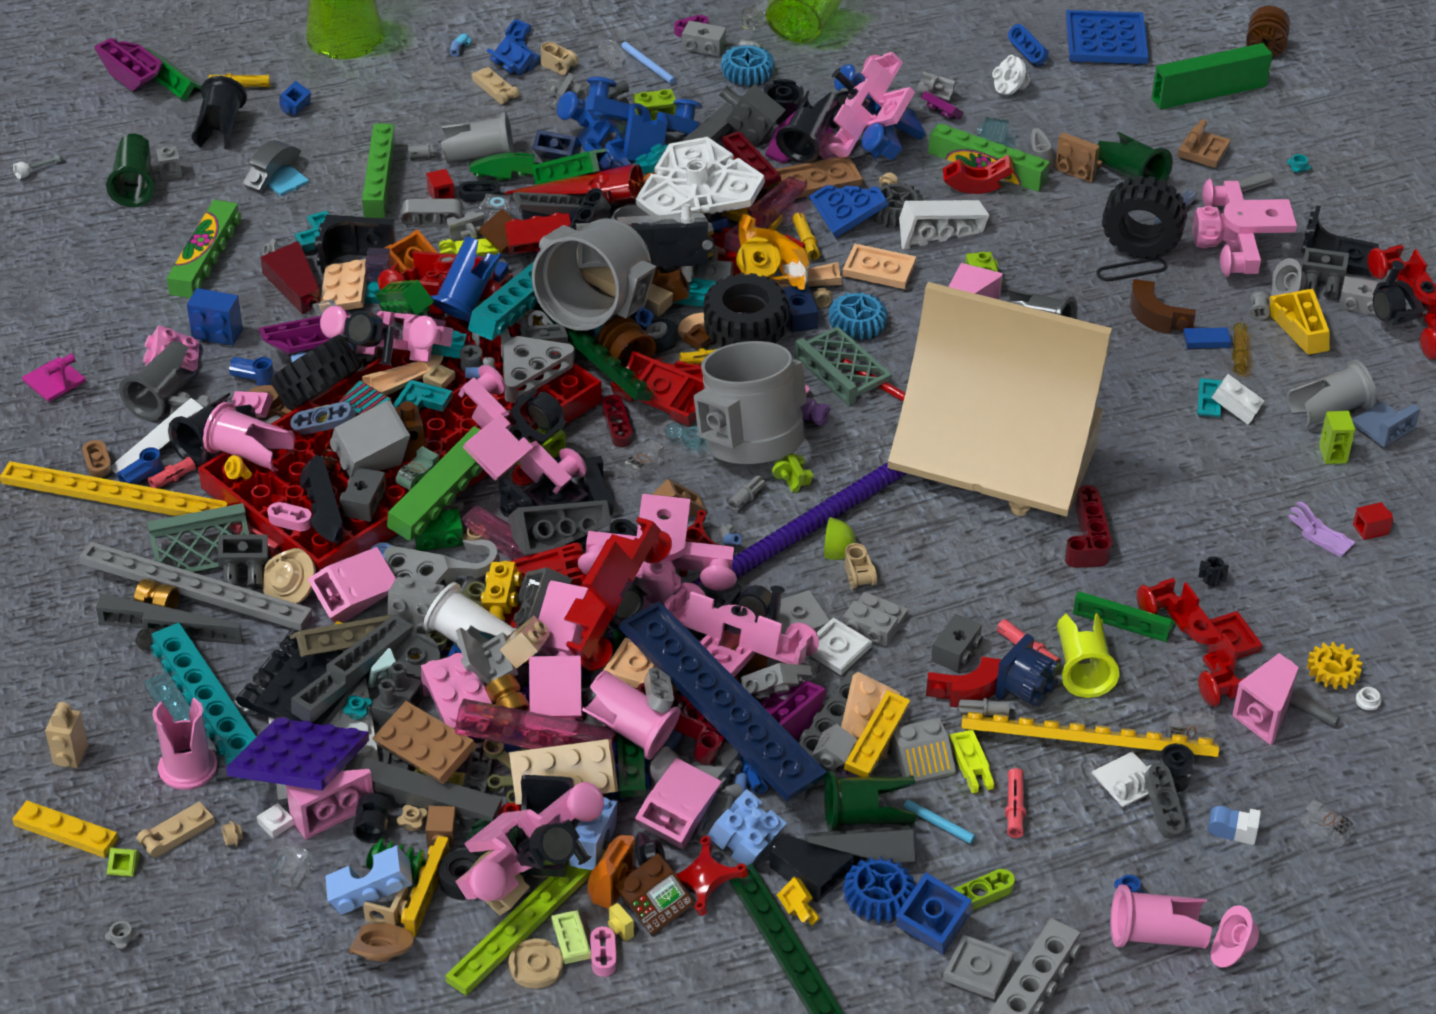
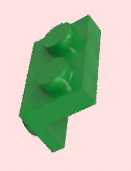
(442, 532)

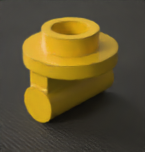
(236, 468)

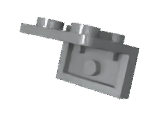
(411, 601)
(486, 658)

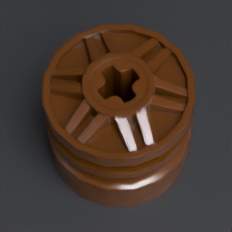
(1269, 26)
(623, 337)

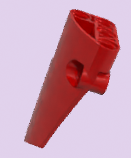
(622, 181)

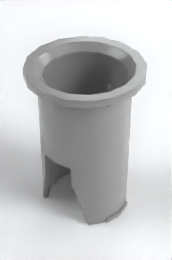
(477, 139)
(1334, 392)

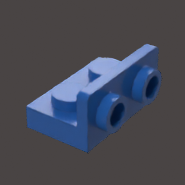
(511, 56)

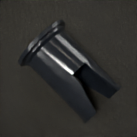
(219, 108)
(806, 128)
(188, 432)

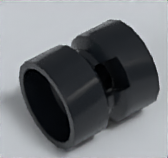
(1180, 762)
(371, 818)

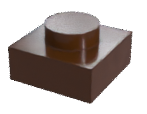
(697, 337)

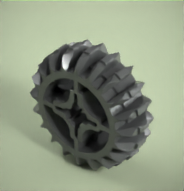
(896, 196)

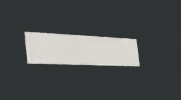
(157, 437)

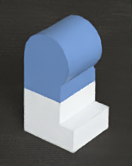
(1234, 824)

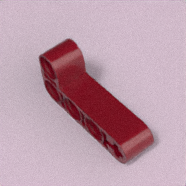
(1095, 543)
(696, 726)

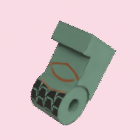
(413, 472)

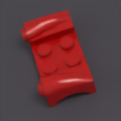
(671, 387)

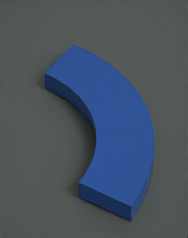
(517, 33)

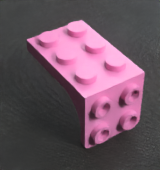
(449, 684)

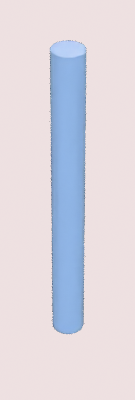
(649, 63)

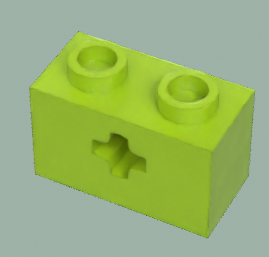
(1336, 437)

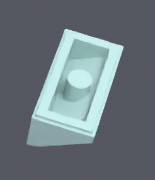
(381, 669)

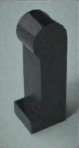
(594, 483)

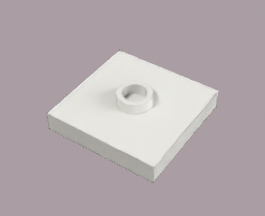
(840, 646)

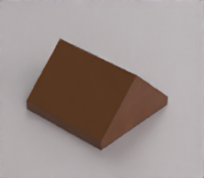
(494, 230)

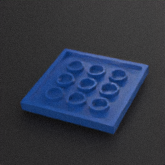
(1106, 36)

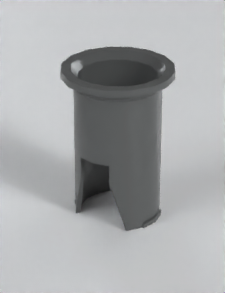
(1066, 307)
(154, 384)

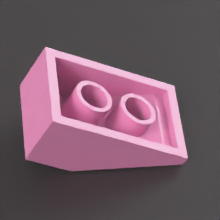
(337, 802)

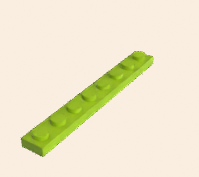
(515, 929)

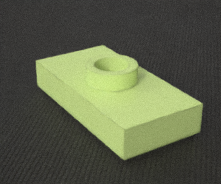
(571, 937)

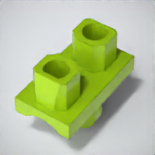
(791, 470)

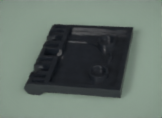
(286, 677)

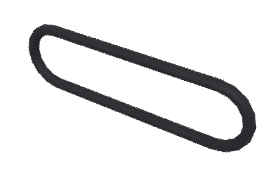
(1130, 263)

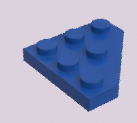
(847, 206)

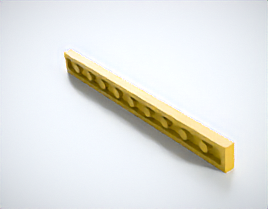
(105, 490)
(1078, 732)

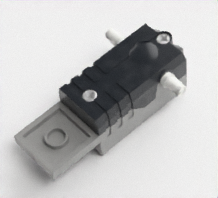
(670, 240)

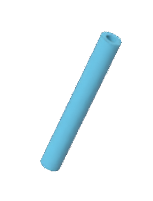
(939, 821)

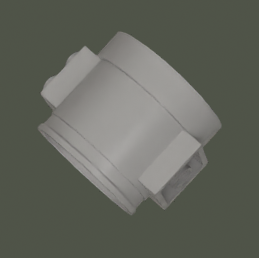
(565, 292)
(751, 402)

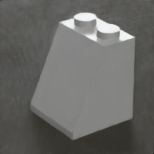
(371, 440)

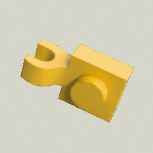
(795, 900)

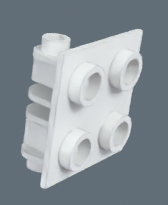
(1124, 779)

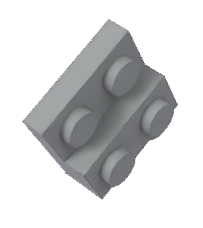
(875, 618)
(774, 679)

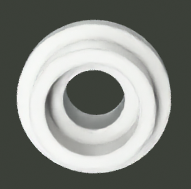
(1368, 698)

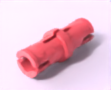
(172, 473)

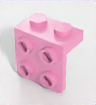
(160, 340)

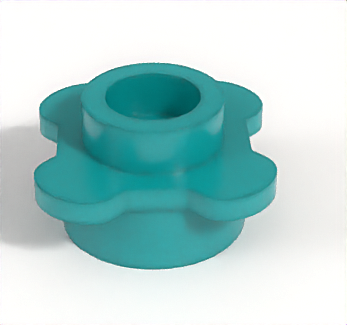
(1299, 163)
(357, 707)

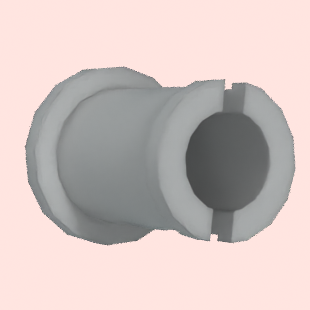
(421, 151)

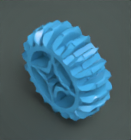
(747, 65)
(858, 315)

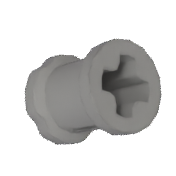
(1259, 304)

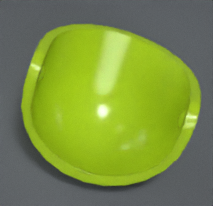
(837, 538)

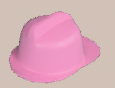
(1234, 937)

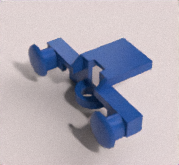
(594, 129)
(640, 131)
(876, 137)

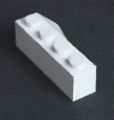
(940, 220)

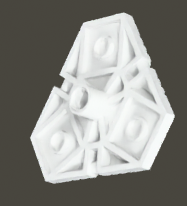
(702, 176)

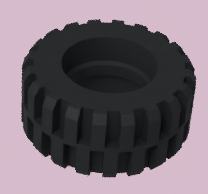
(1148, 196)
(745, 294)
(315, 372)

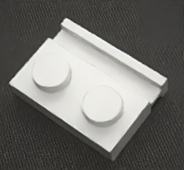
(1237, 399)

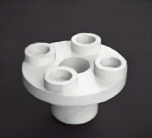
(1011, 76)

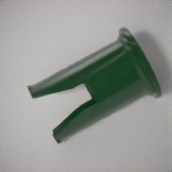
(1135, 158)
(131, 178)
(857, 801)

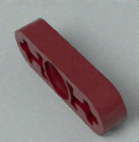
(615, 428)

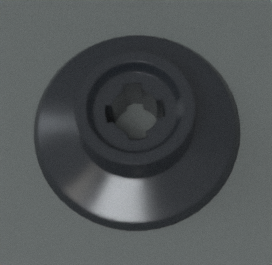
(647, 848)

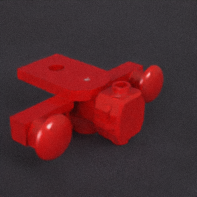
(431, 271)

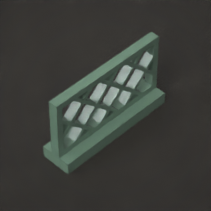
(829, 372)
(191, 523)

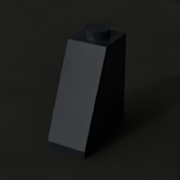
(814, 864)

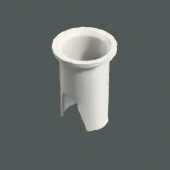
(455, 611)

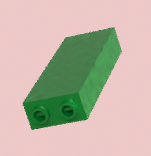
(1211, 76)

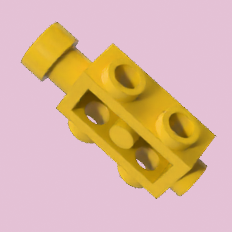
(504, 579)

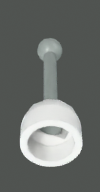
(23, 169)

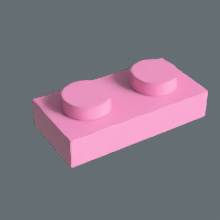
(259, 401)

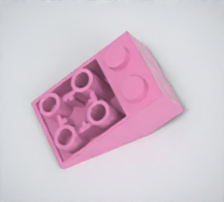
(353, 584)
(677, 803)

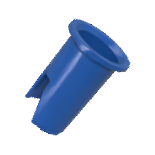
(463, 289)

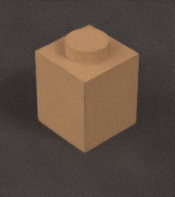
(441, 822)

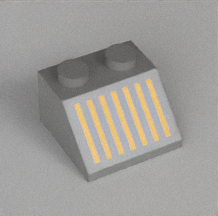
(923, 751)

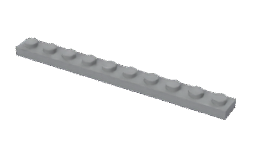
(197, 586)

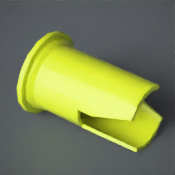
(1091, 678)

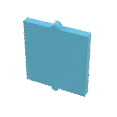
(286, 180)

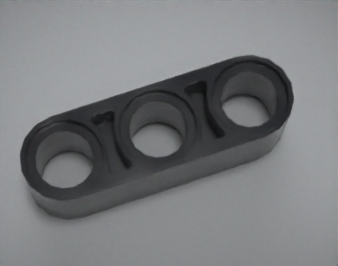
(593, 207)

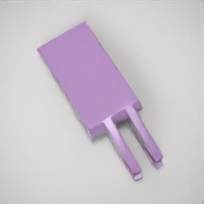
(1318, 532)

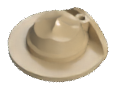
(288, 575)

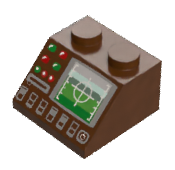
(654, 894)

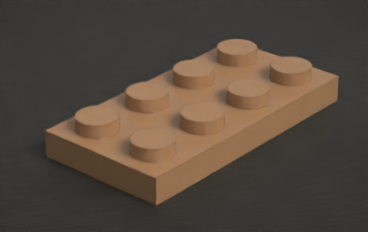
(817, 174)
(424, 742)

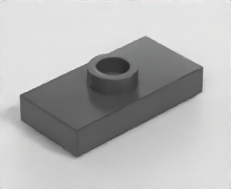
(717, 807)

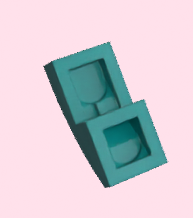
(1205, 404)

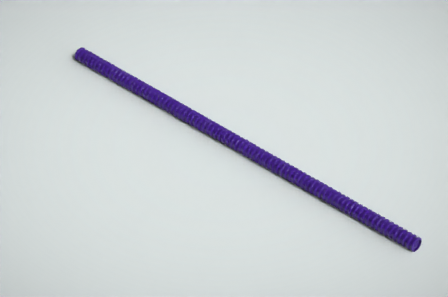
(797, 529)

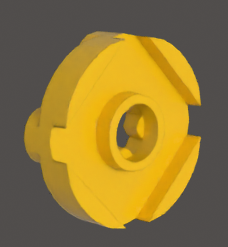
(765, 250)

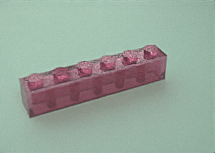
(524, 727)

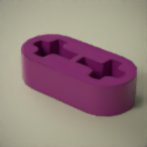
(680, 25)

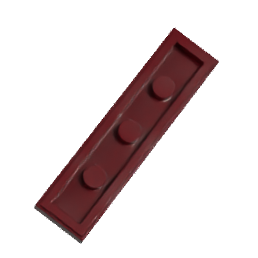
(744, 150)

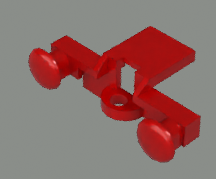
(1225, 636)

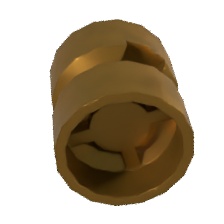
(156, 594)
(505, 692)

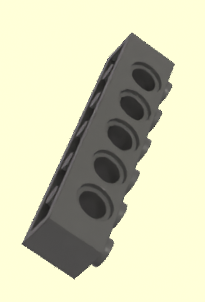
(829, 716)

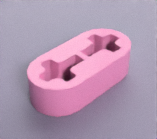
(289, 516)
(607, 951)

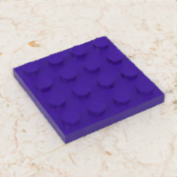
(298, 753)

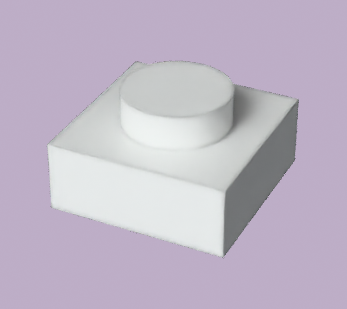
(275, 820)

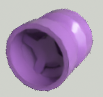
(816, 412)

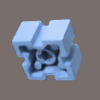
(746, 829)

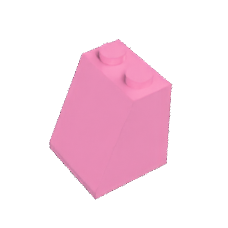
(977, 281)
(554, 609)
(556, 686)
(1265, 697)

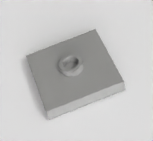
(802, 609)
(978, 966)

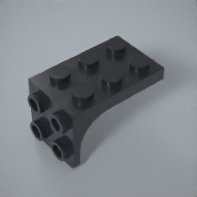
(351, 236)
(1319, 238)
(537, 495)
(537, 795)

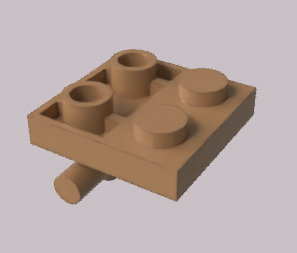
(1203, 146)
(1077, 157)

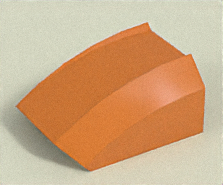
(402, 250)
(613, 867)

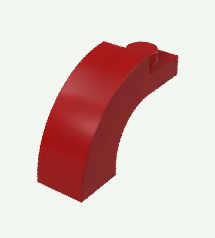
(980, 179)
(971, 686)

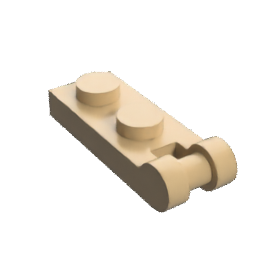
(495, 85)
(176, 830)

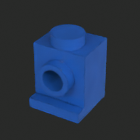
(294, 98)

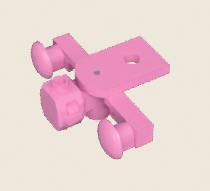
(1238, 224)
(661, 577)

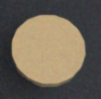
(536, 963)

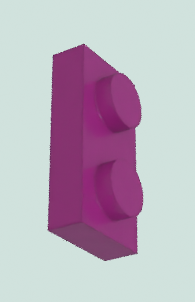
(947, 109)

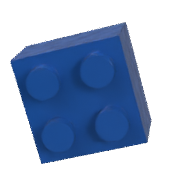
(214, 316)
(934, 913)

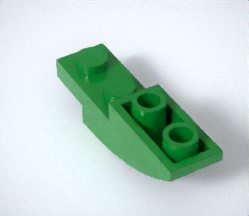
(503, 164)

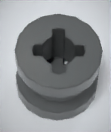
(470, 356)

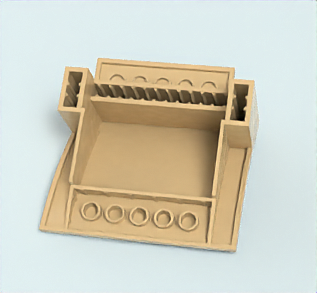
(1002, 399)

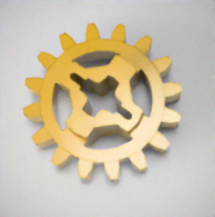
(1334, 665)

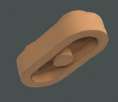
(96, 458)

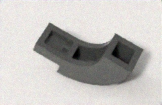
(267, 161)

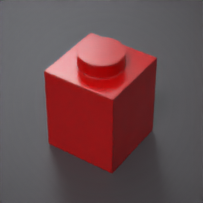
(440, 185)
(1373, 520)

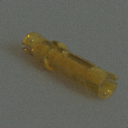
(1240, 353)

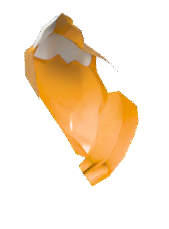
(794, 259)

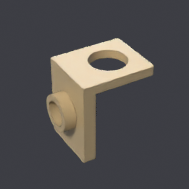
(391, 915)

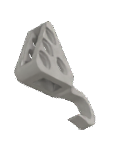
(528, 359)
(437, 567)

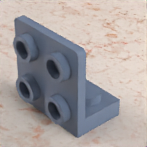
(1386, 424)

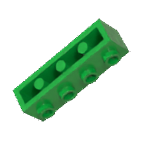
(404, 298)

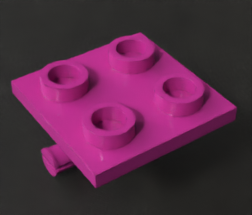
(54, 378)

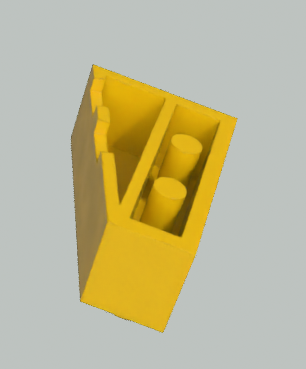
(1302, 320)

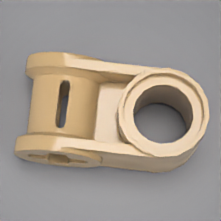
(556, 58)
(859, 566)

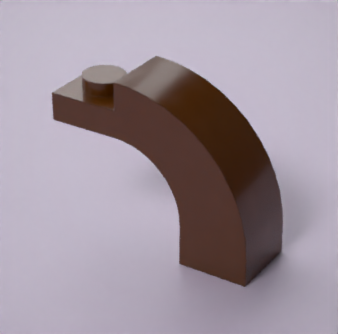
(1155, 313)

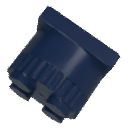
(1026, 673)

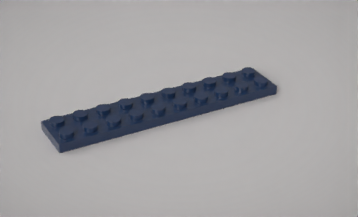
(723, 701)

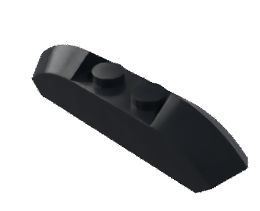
(325, 512)

